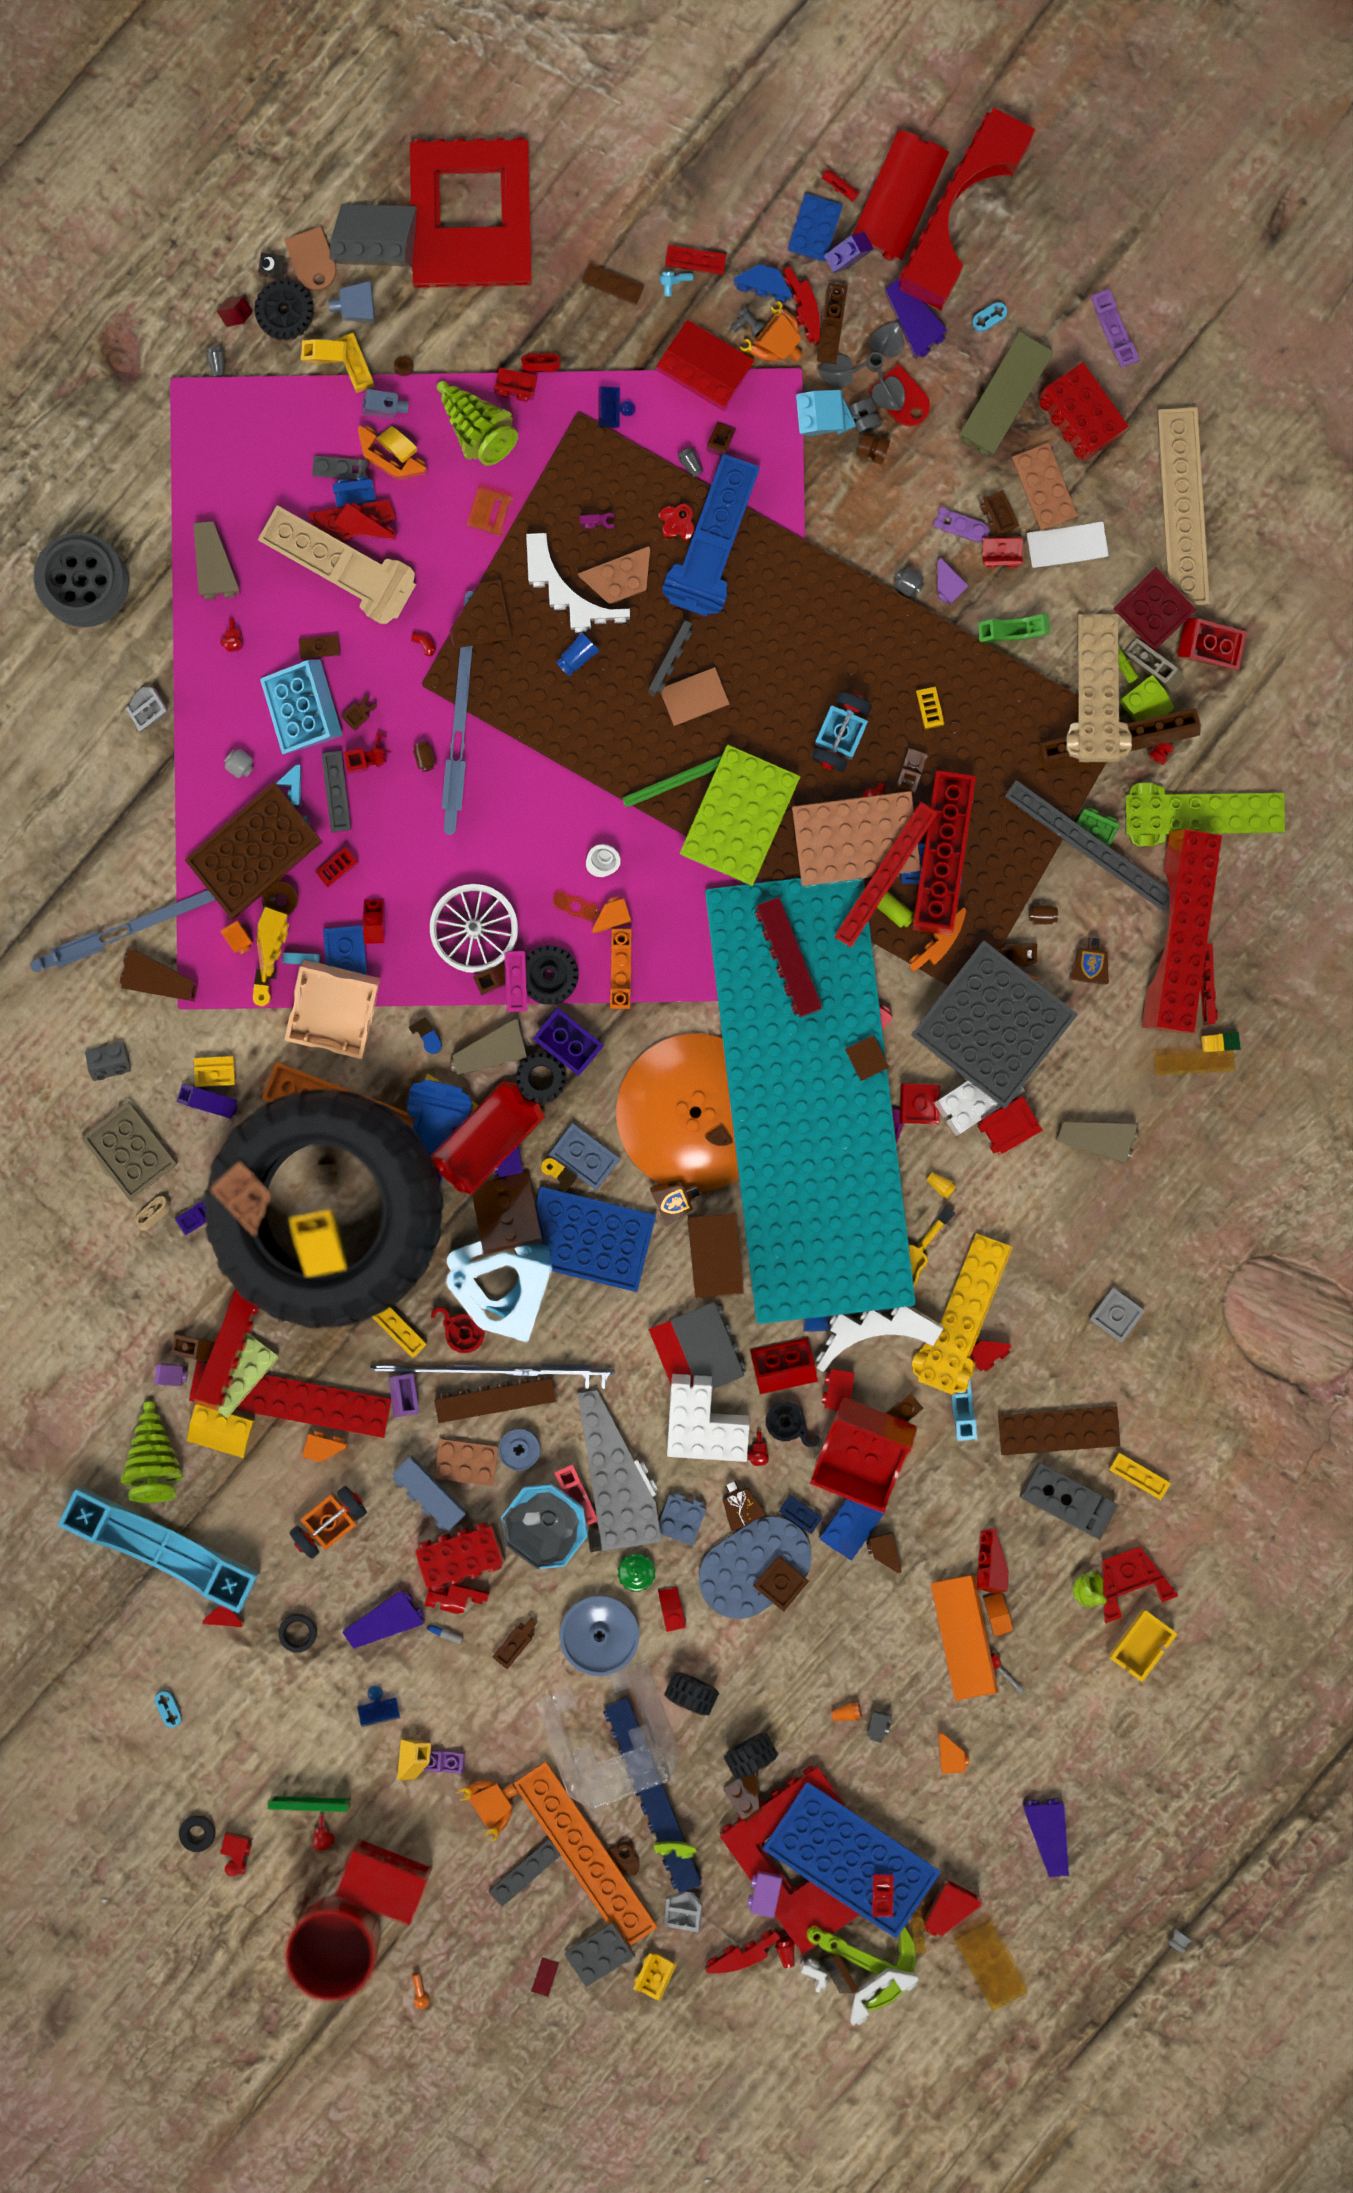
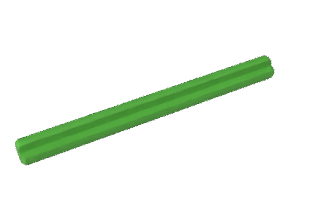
(671, 782)

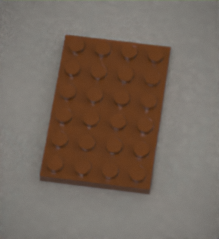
(253, 850)

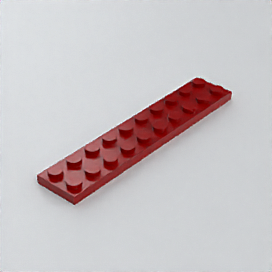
(312, 1404)

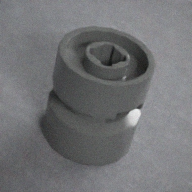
(868, 422)

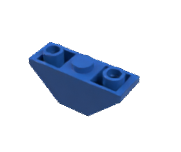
(765, 282)

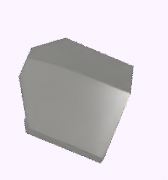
(146, 708)
(683, 1912)

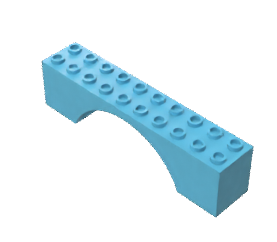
(142, 1538)

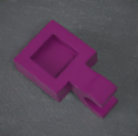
(592, 521)

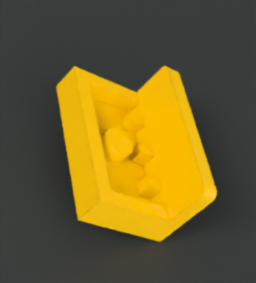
(654, 1975)

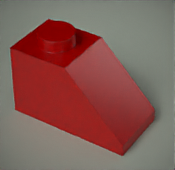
(671, 1609)

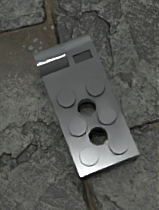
(1084, 1510)

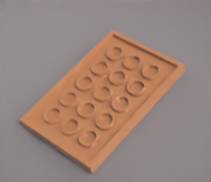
(850, 836)

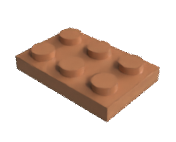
(466, 1462)

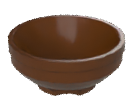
(281, 888)

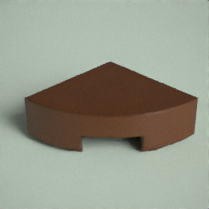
(719, 1137)

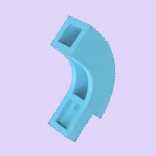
(963, 1415)

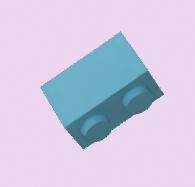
(820, 412)

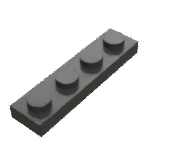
(667, 666)
(336, 791)
(525, 1872)

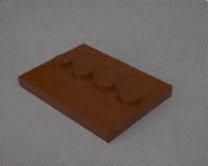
(506, 1213)

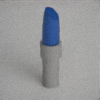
(445, 1634)

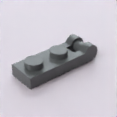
(338, 468)

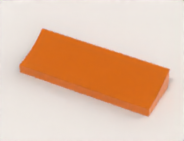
(964, 1637)

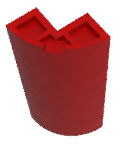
(901, 194)
(486, 1138)

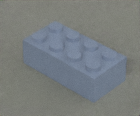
(429, 1493)

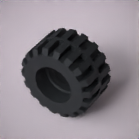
(525, 1070)
(691, 1693)
(750, 1756)

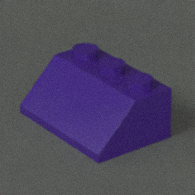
(568, 1042)

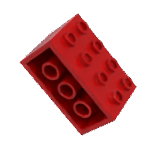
(1082, 412)
(459, 1556)

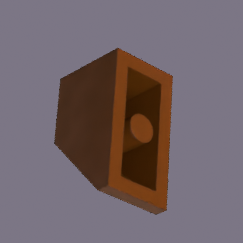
(192, 1347)
(885, 1550)

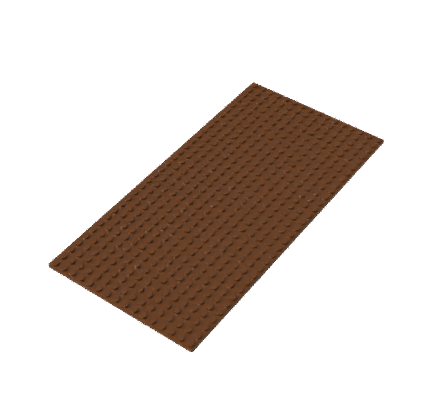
(784, 649)

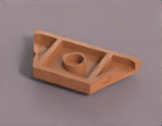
(619, 577)

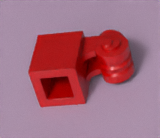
(359, 760)
(236, 1847)

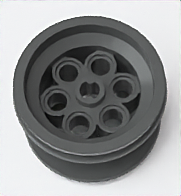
(54, 562)

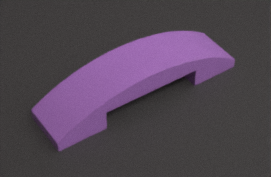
(1114, 329)

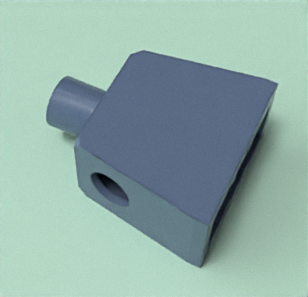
(355, 303)
(374, 404)

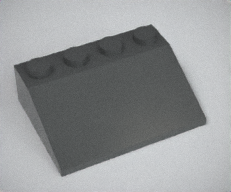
(374, 235)

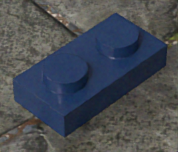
(800, 1514)

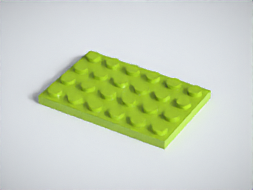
(739, 815)

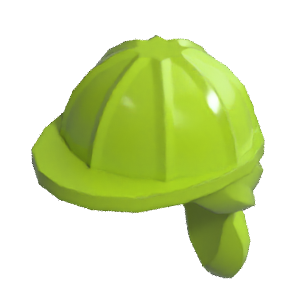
(1089, 1590)

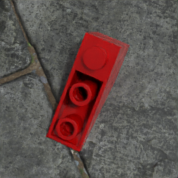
(359, 524)
(992, 1567)

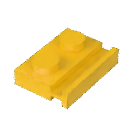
(214, 1071)

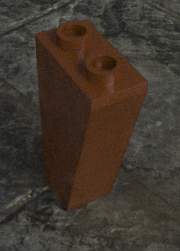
(153, 977)

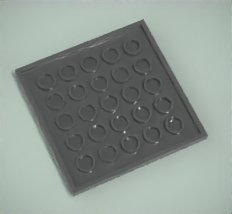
(994, 1024)

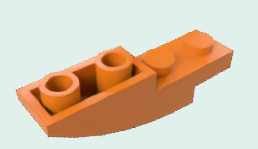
(937, 950)

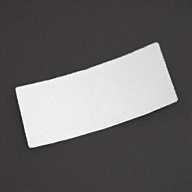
(1067, 544)

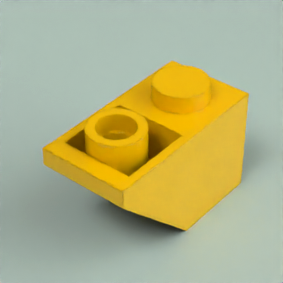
(323, 351)
(413, 1758)

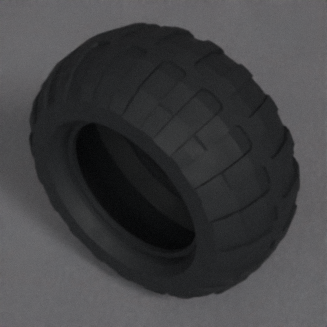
(409, 1209)

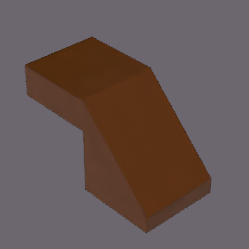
(1019, 953)

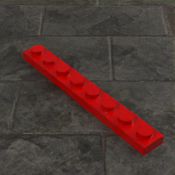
(886, 874)

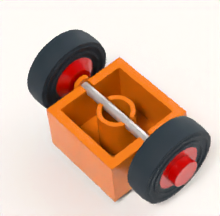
(328, 1522)

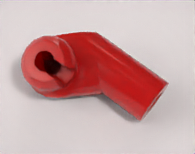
(426, 641)

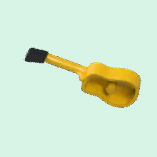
(917, 1257)

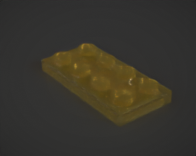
(990, 1965)

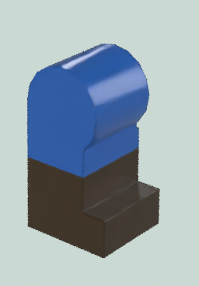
(431, 1041)

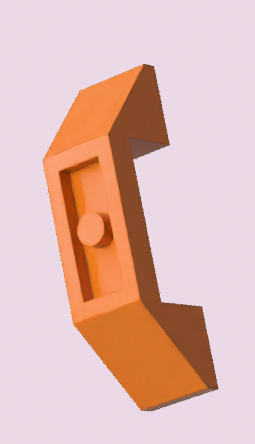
(411, 469)
(620, 968)

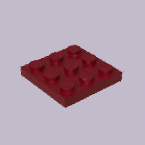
(1155, 609)

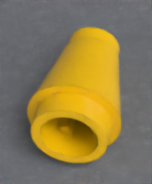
(941, 1185)

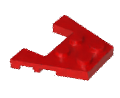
(1128, 1573)

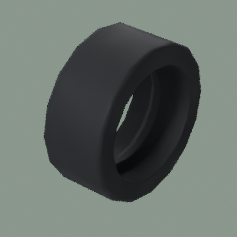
(312, 1633)

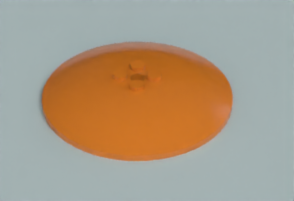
(657, 1119)

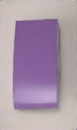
(446, 1762)

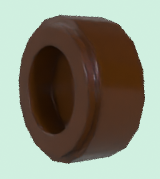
(403, 366)

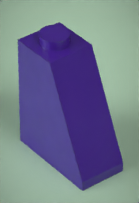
(207, 1101)

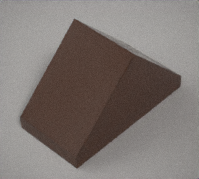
(720, 439)

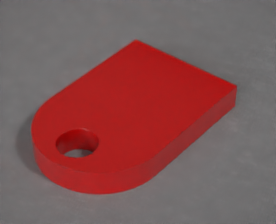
(914, 399)

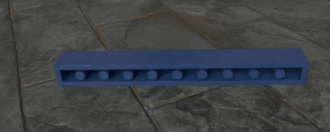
(654, 1800)

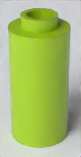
(895, 910)

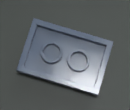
(584, 1156)

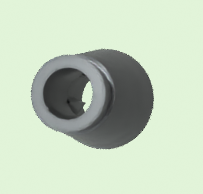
(216, 359)
(690, 461)

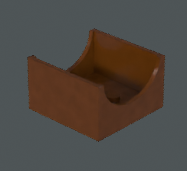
(715, 1255)

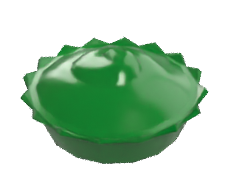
(636, 1572)

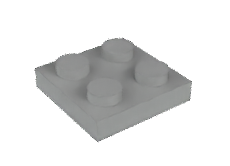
(1117, 1315)

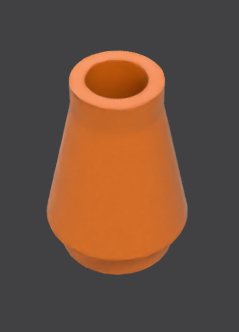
(848, 1712)

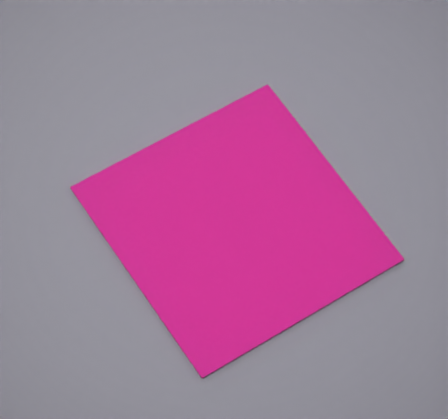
(522, 817)

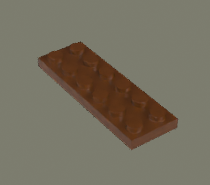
(1059, 1430)

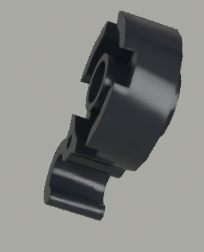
(796, 1427)

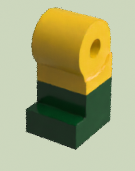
(1221, 1042)

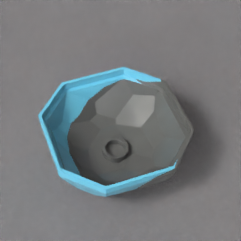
(544, 1526)

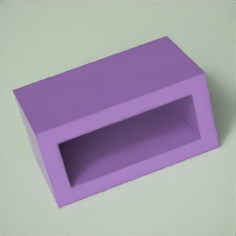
(403, 1395)
(765, 1893)

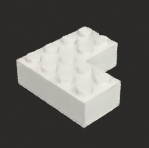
(966, 1106)
(698, 1432)

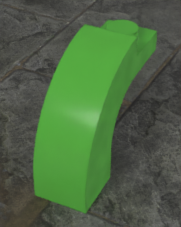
(1014, 629)

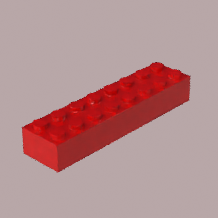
(944, 853)

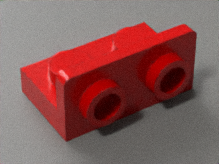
(515, 384)

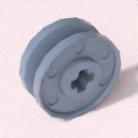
(525, 1459)

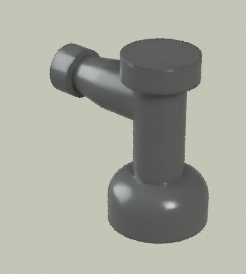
(746, 317)

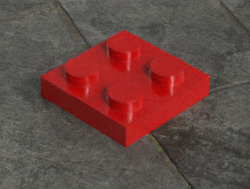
(918, 1104)

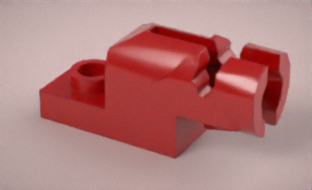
(456, 1598)

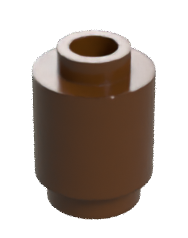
(424, 756)
(1043, 914)

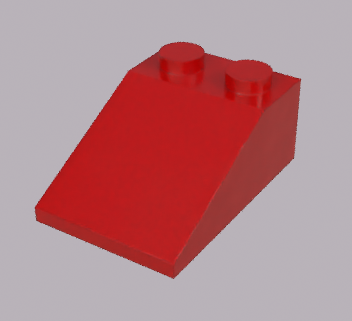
(1211, 643)

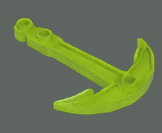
(905, 1962)

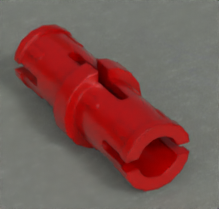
(840, 185)

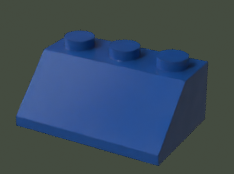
(850, 1528)

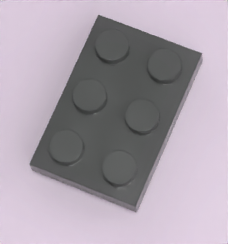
(599, 1954)

